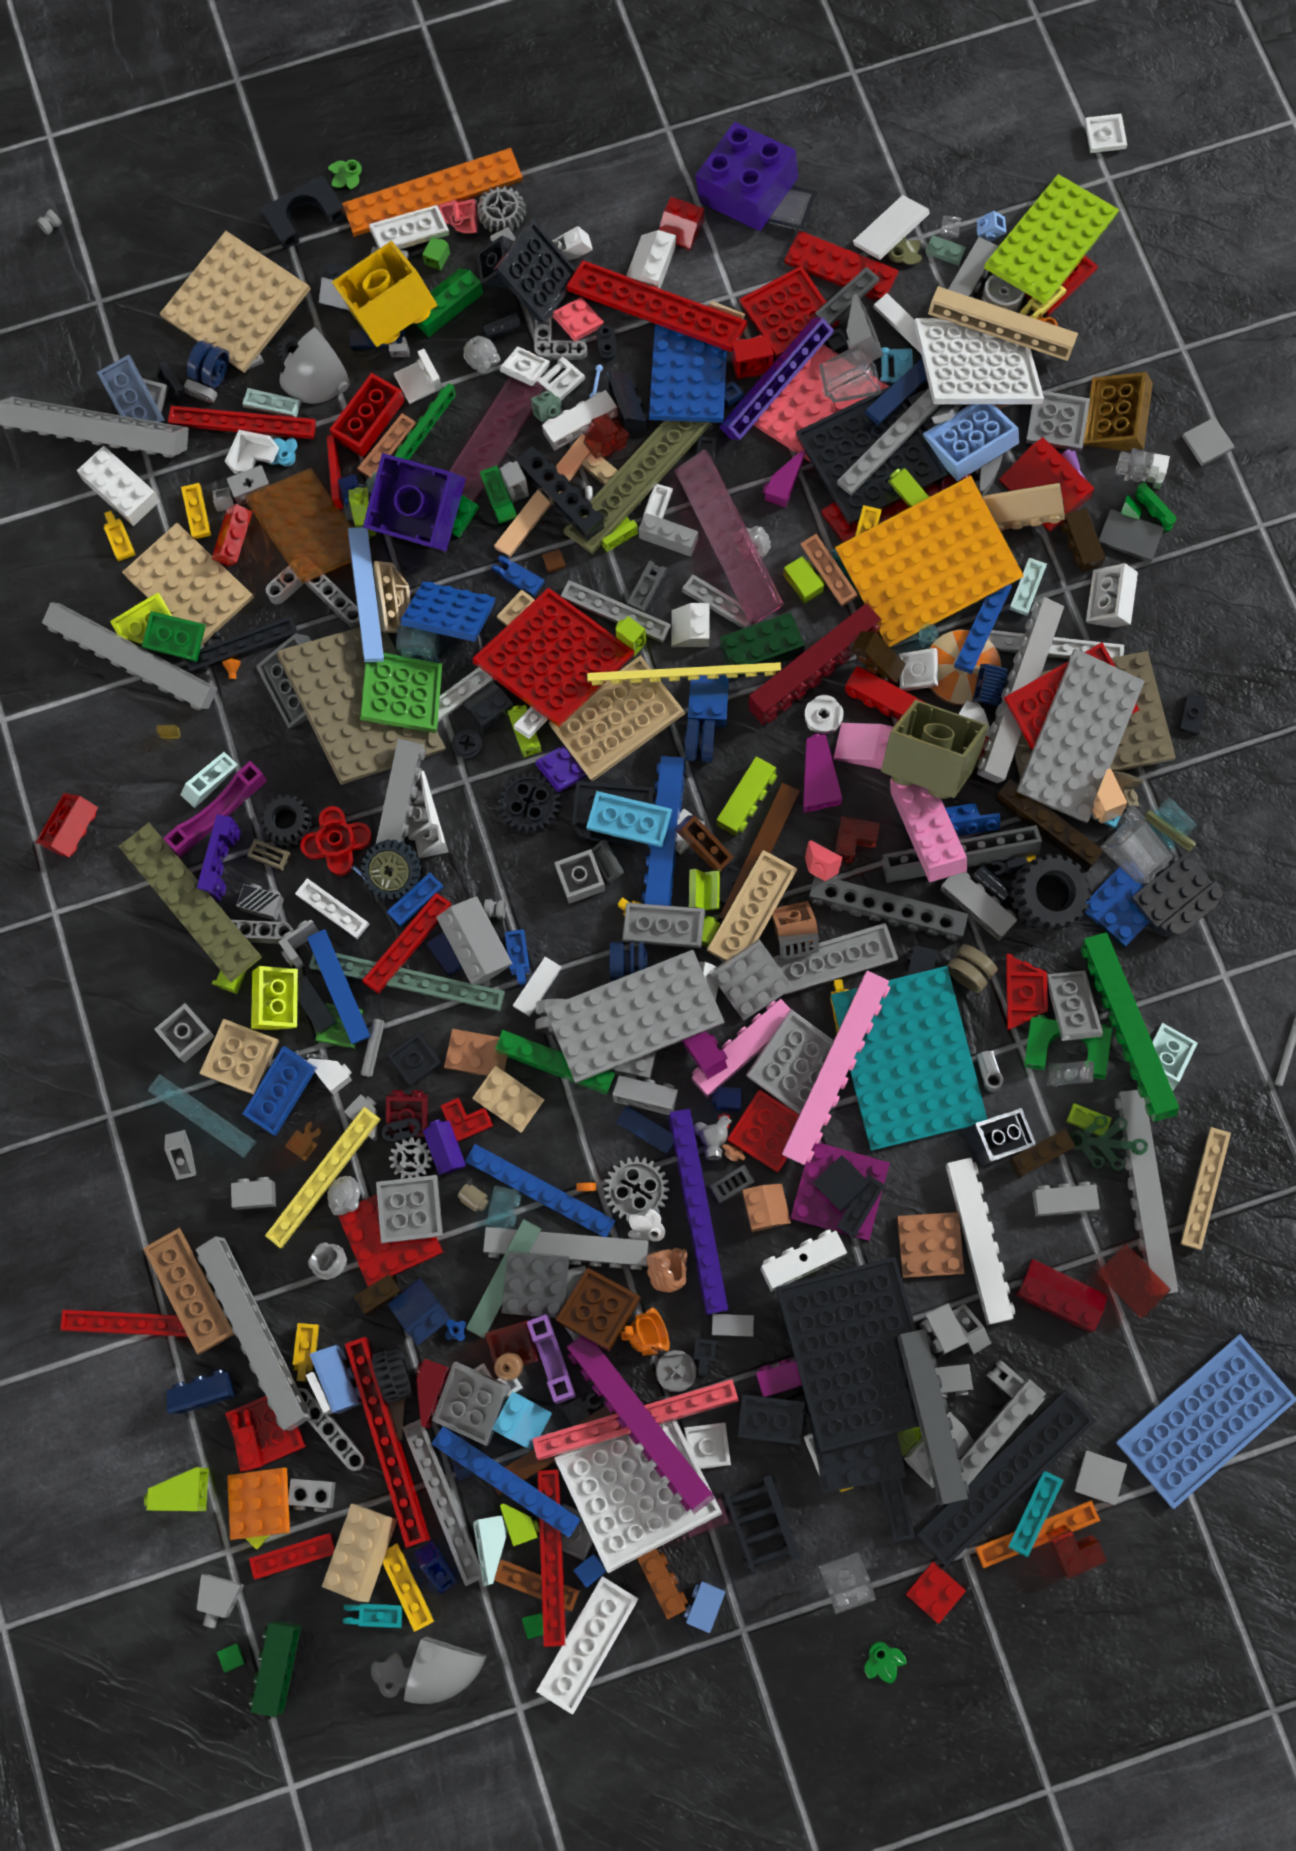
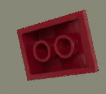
(430, 1386)

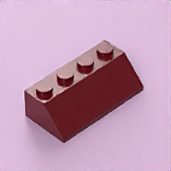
(1062, 1296)

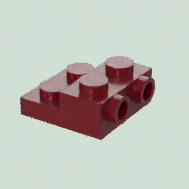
(405, 1106)

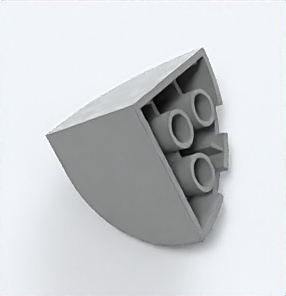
(313, 371)
(441, 1671)

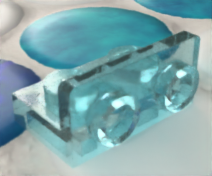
(503, 1207)

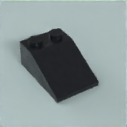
(999, 1137)

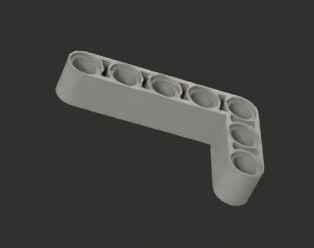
(319, 588)

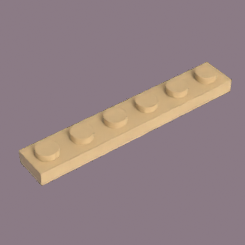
(1205, 1188)

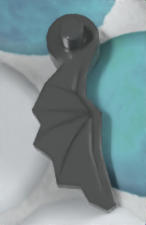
(312, 1056)

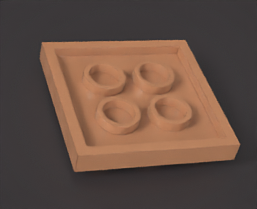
(930, 1245)

